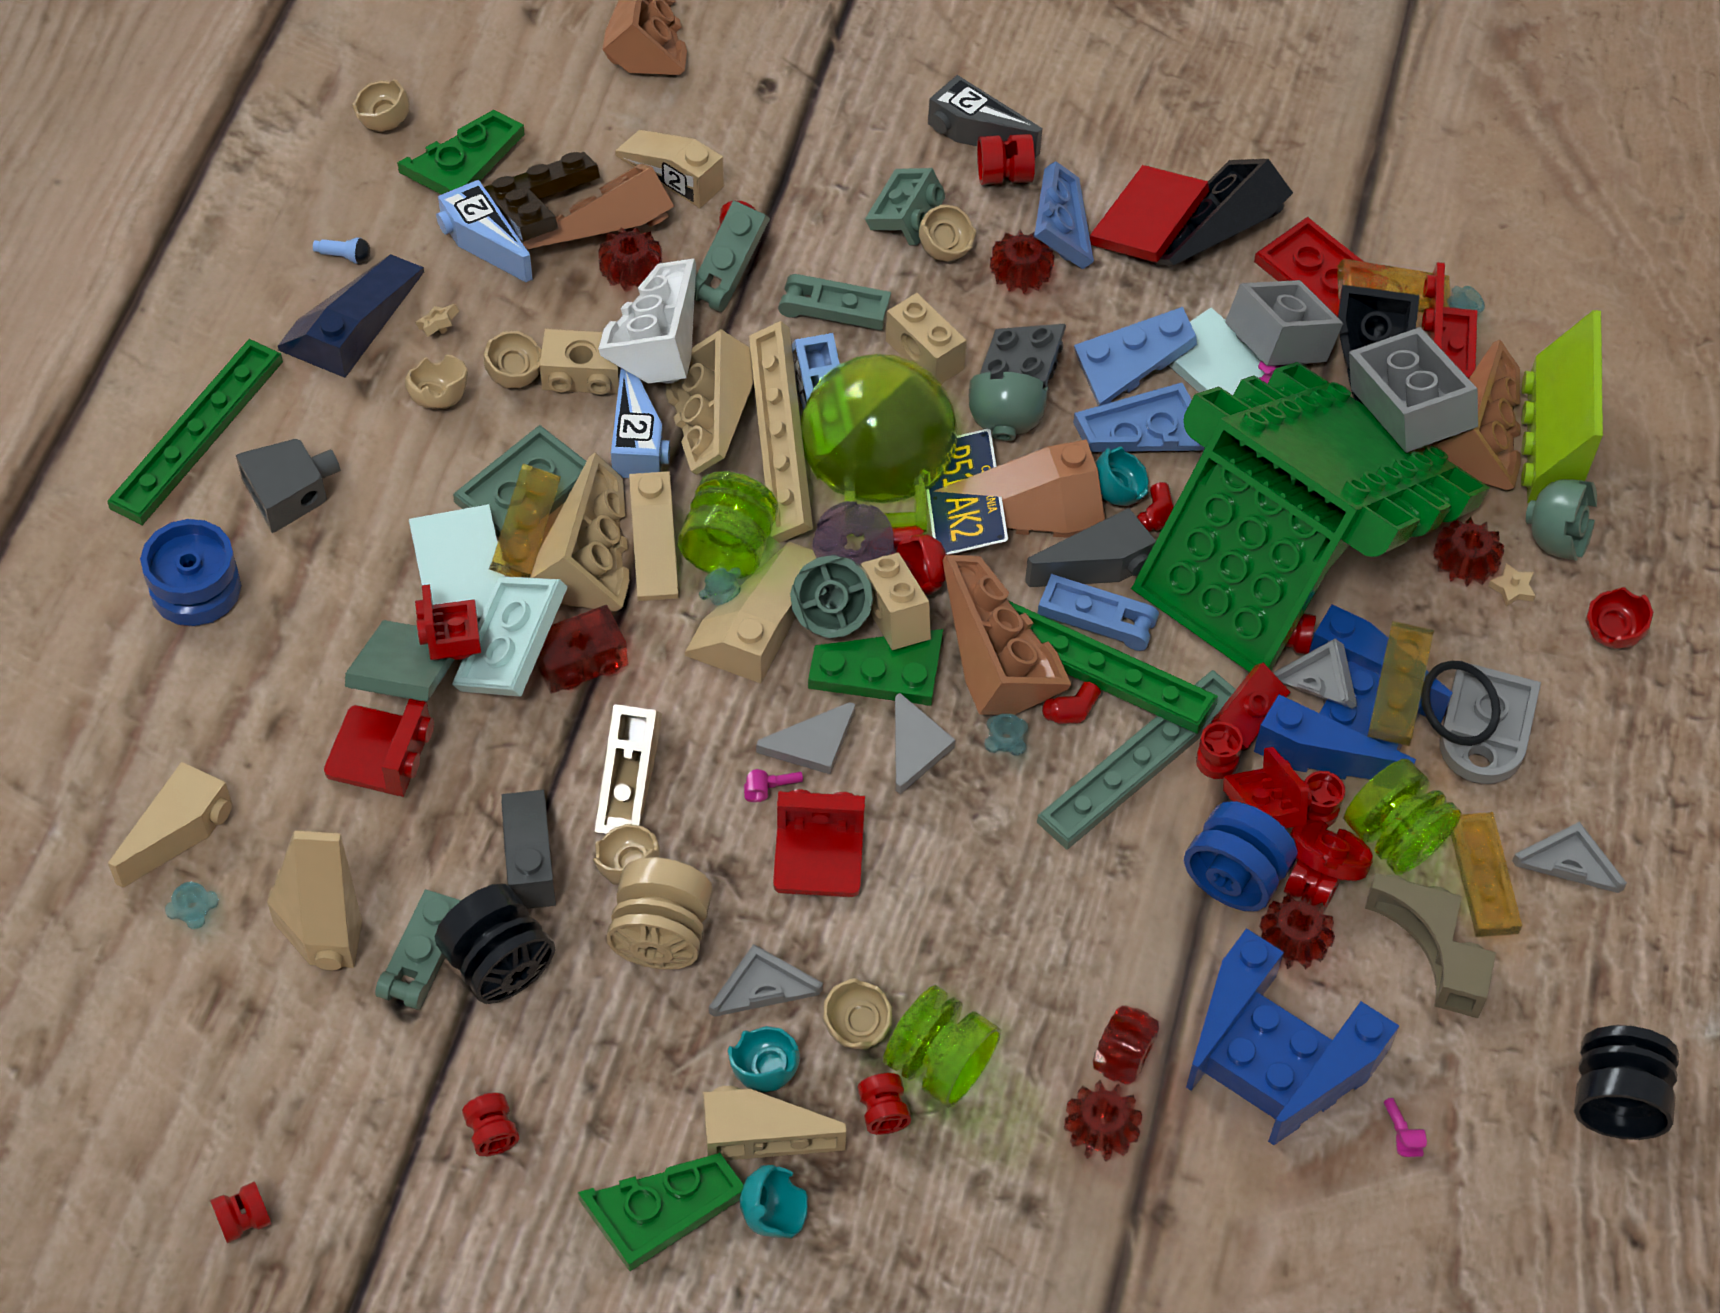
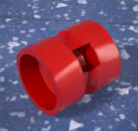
(1005, 159)

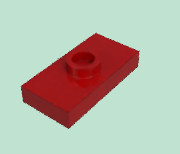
(1252, 702)

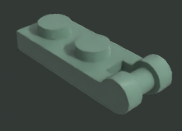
(729, 254)
(835, 301)
(416, 953)

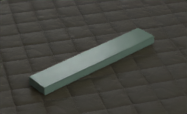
(1124, 771)

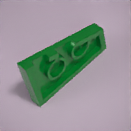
(466, 155)
(877, 671)
(660, 1209)

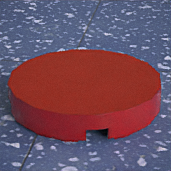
(1331, 853)

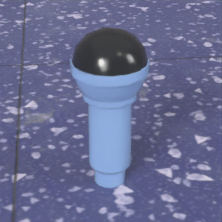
(355, 250)

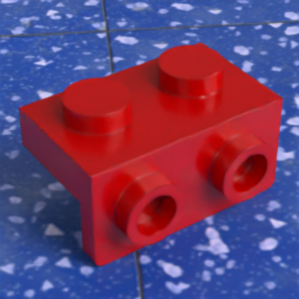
(447, 627)
(1272, 789)

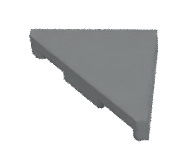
(1322, 674)
(811, 742)
(917, 743)
(1573, 857)
(762, 982)

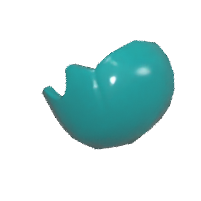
(1121, 477)
(764, 1059)
(773, 1203)

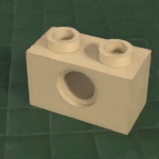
(925, 338)
(574, 364)
(898, 603)

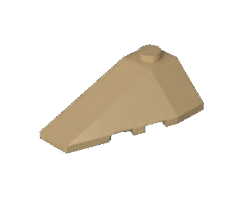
(711, 398)
(587, 541)
(753, 625)
(317, 900)

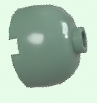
(1007, 404)
(1562, 517)
(832, 596)

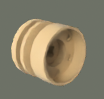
(659, 913)

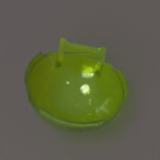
(880, 432)

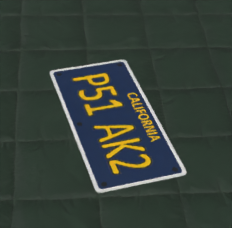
(967, 519)

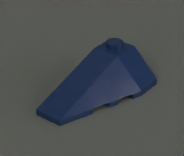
(348, 321)

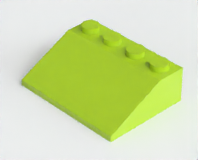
(1563, 407)

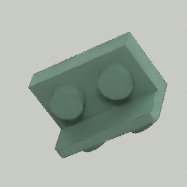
(906, 201)

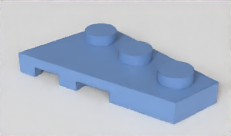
(1062, 216)
(1128, 354)
(1139, 422)

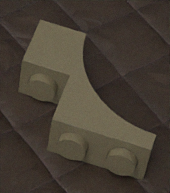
(1430, 917)

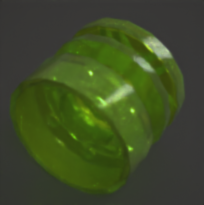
(728, 523)
(1402, 816)
(934, 1041)

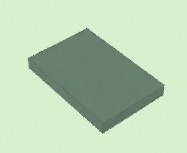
(497, 481)
(396, 664)

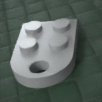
(1470, 715)

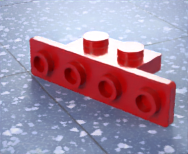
(1449, 327)

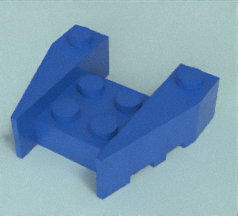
(1338, 735)
(1273, 1054)

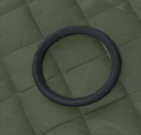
(1495, 703)

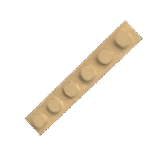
(780, 430)

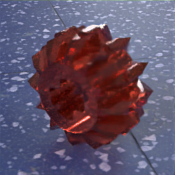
(628, 257)
(1021, 262)
(1468, 551)
(1298, 930)
(1125, 1044)
(1119, 1118)

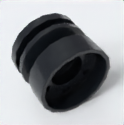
(494, 943)
(1627, 1082)

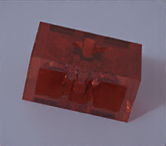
(582, 650)

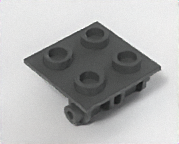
(1025, 351)

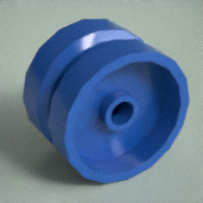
(191, 572)
(1240, 856)

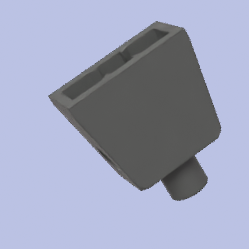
(285, 480)

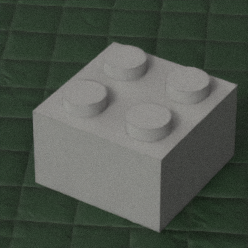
(1283, 322)

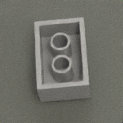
(1413, 389)

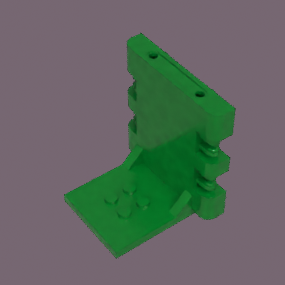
(1278, 498)

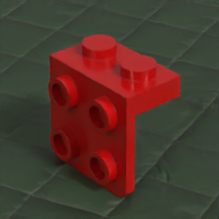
(380, 747)
(819, 843)

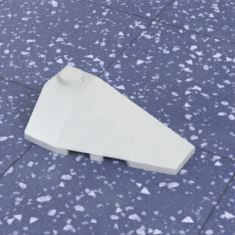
(656, 328)

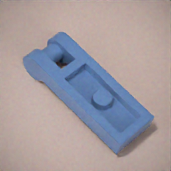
(1098, 611)

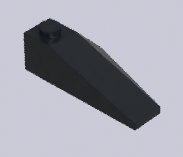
(1237, 199)
(1372, 317)

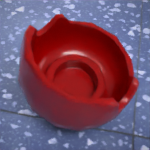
(925, 561)
(1619, 618)

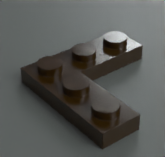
(520, 195)

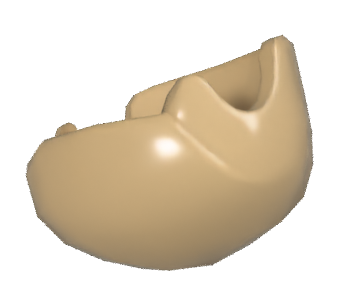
(381, 105)
(946, 233)
(512, 359)
(437, 383)
(623, 846)
(857, 1014)

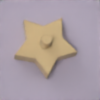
(437, 319)
(1513, 585)

